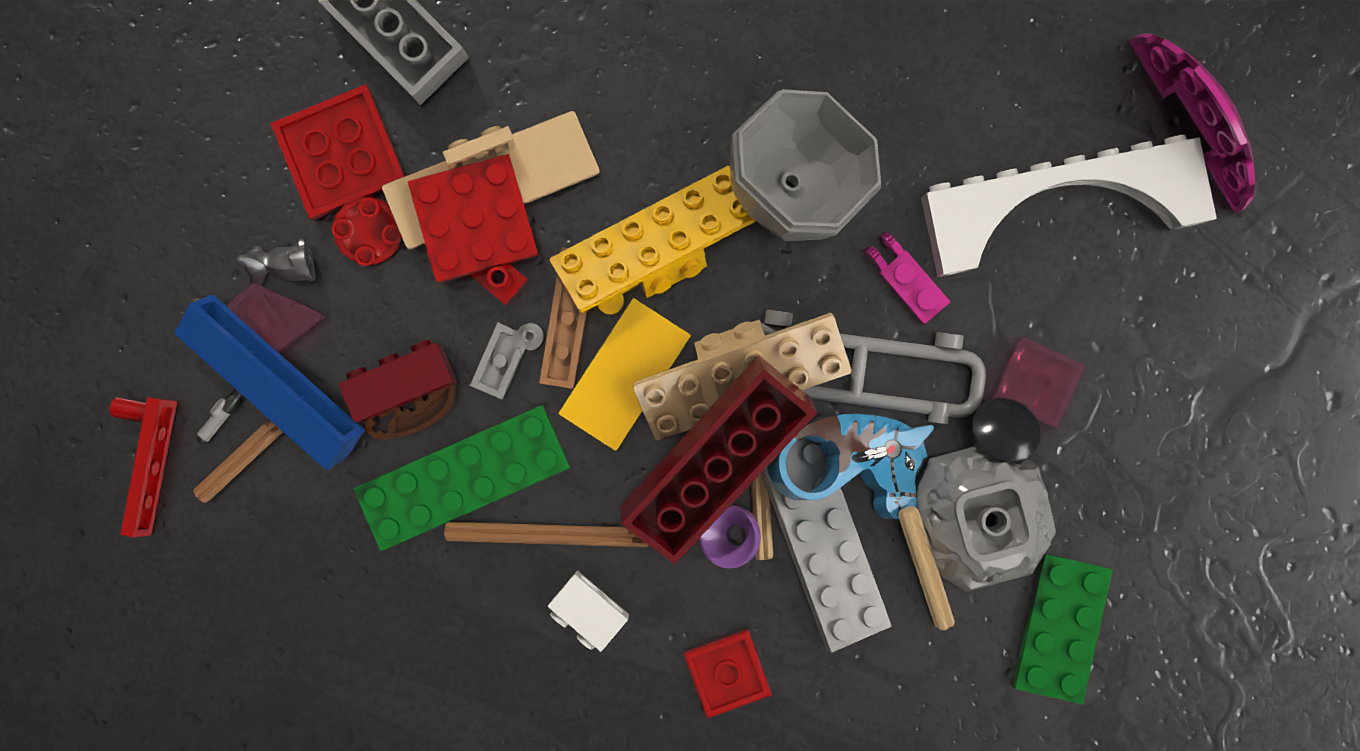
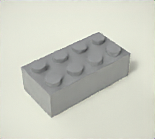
(401, 41)

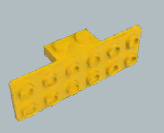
(653, 244)

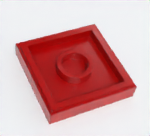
(727, 673)

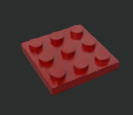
(338, 151)
(472, 218)

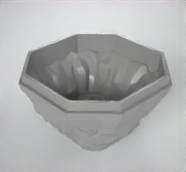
(957, 496)

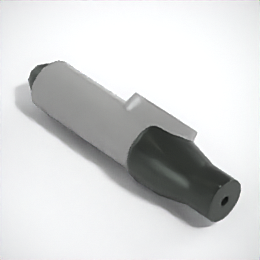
(219, 412)

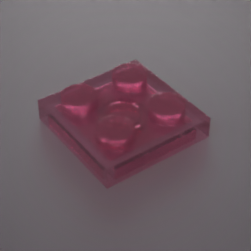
(1040, 380)

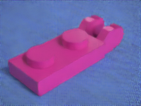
(908, 280)

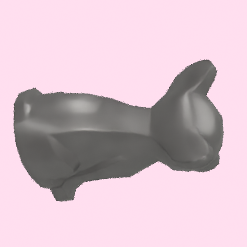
(287, 263)

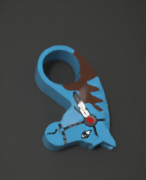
(868, 445)

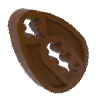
(411, 422)

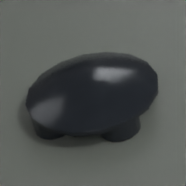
(1005, 430)

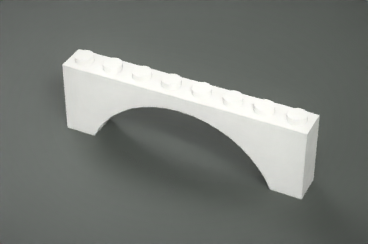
(1163, 177)

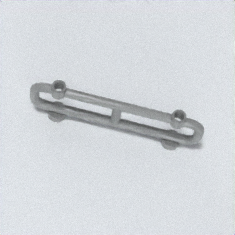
(946, 348)

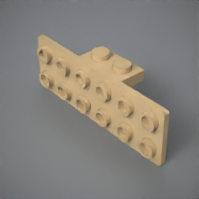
(542, 157)
(682, 395)

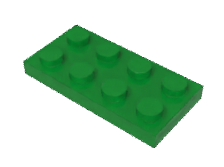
(1062, 628)

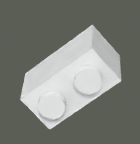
(588, 612)

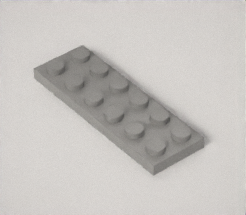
(827, 553)

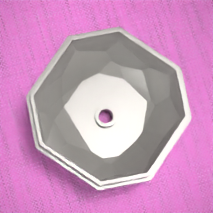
(817, 149)

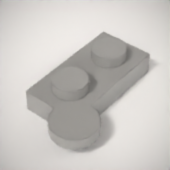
(503, 357)

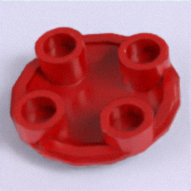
(366, 231)

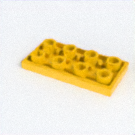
(634, 350)

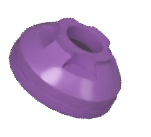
(718, 544)

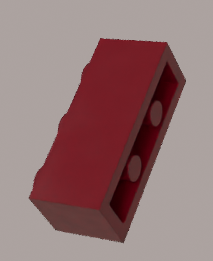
(397, 381)

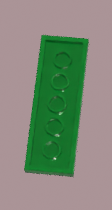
(461, 477)

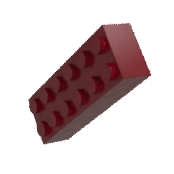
(717, 460)

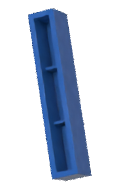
(269, 381)

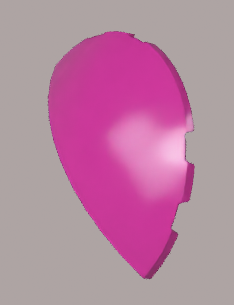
(1211, 110)

